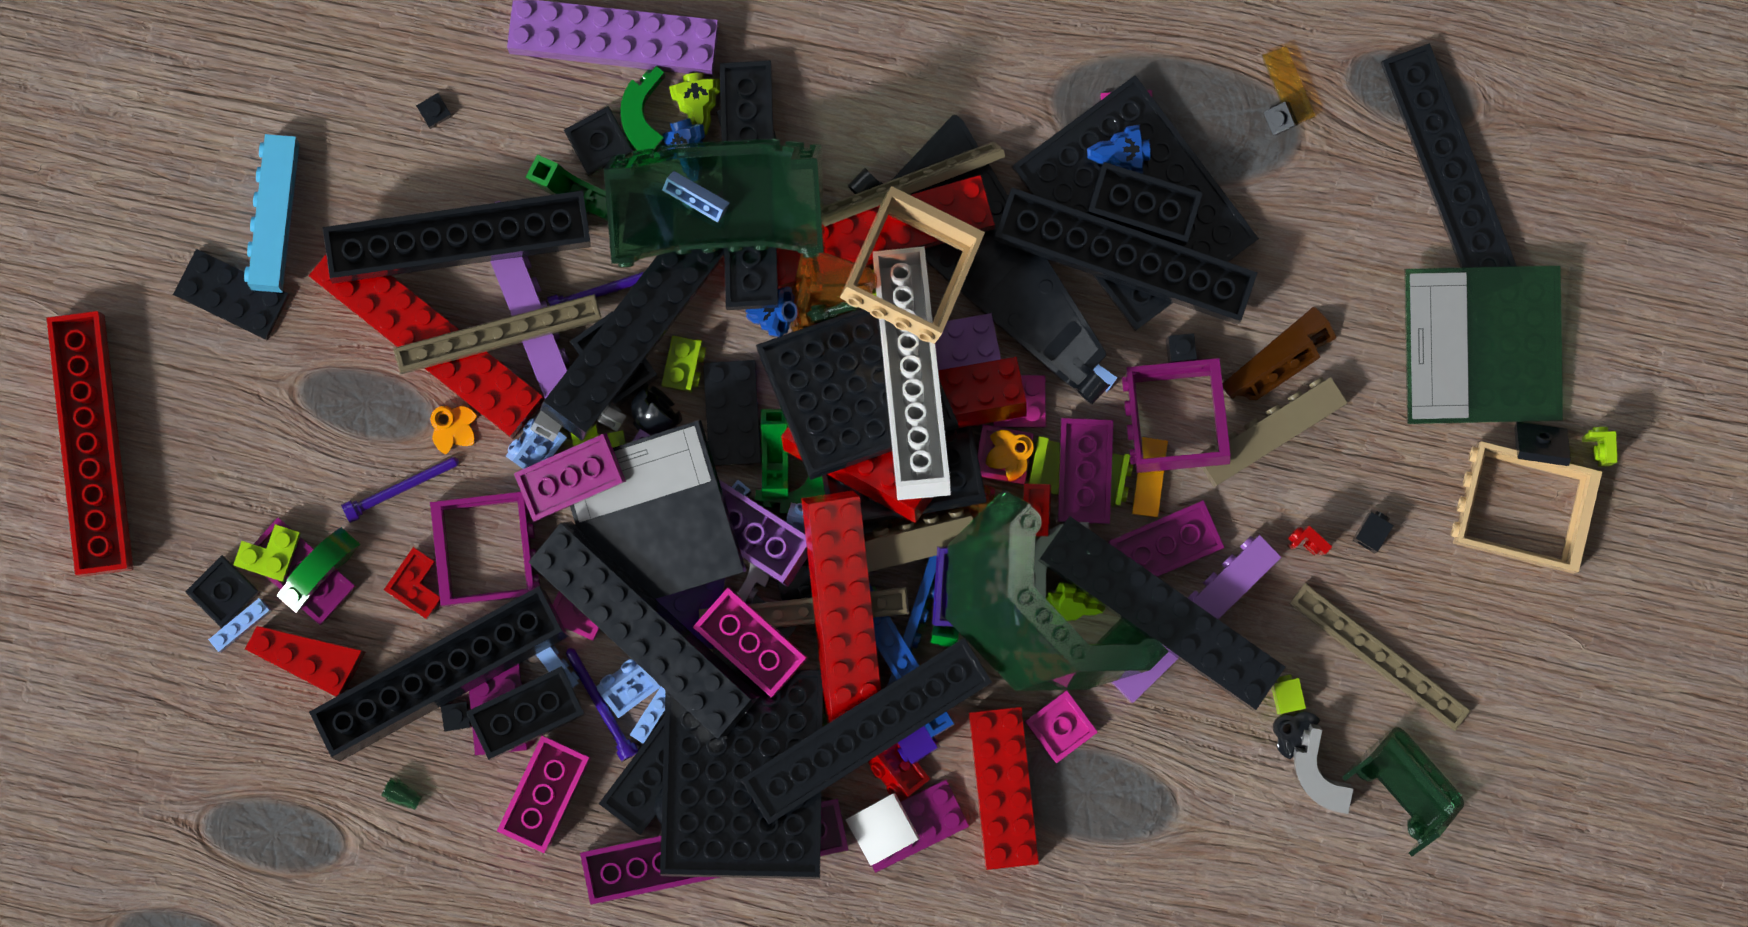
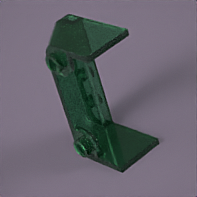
(1413, 783)

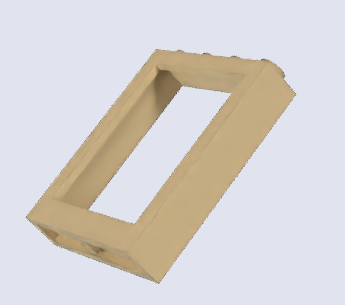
(935, 223)
(1579, 522)

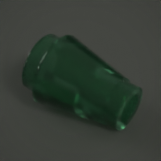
(400, 794)

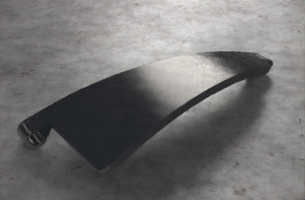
(1008, 282)

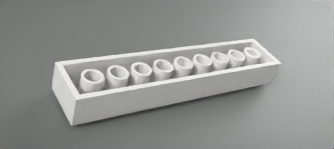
(912, 379)

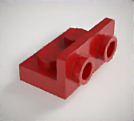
(1313, 541)
(896, 774)

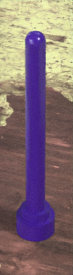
(599, 290)
(355, 509)
(625, 747)

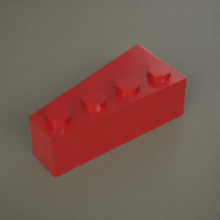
(312, 660)

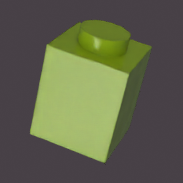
(1288, 695)

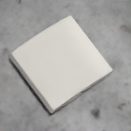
(882, 829)

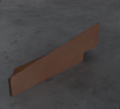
(1282, 357)

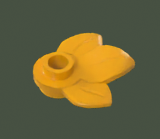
(455, 430)
(1006, 454)

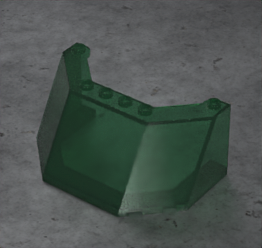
(769, 190)
(1014, 625)

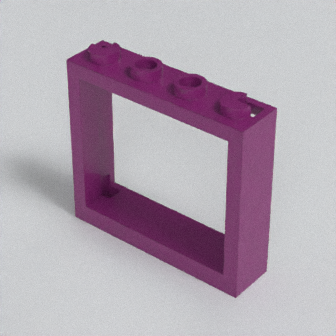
(1168, 371)
(442, 554)

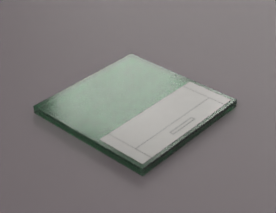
(1483, 344)

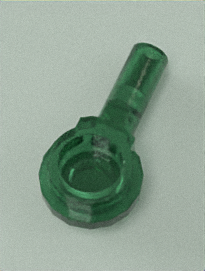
(820, 313)

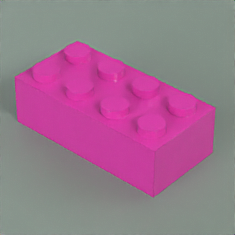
(750, 642)
(544, 794)

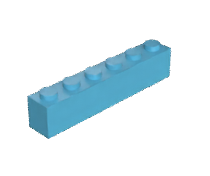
(273, 213)

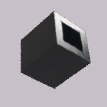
(1181, 348)
(1373, 531)

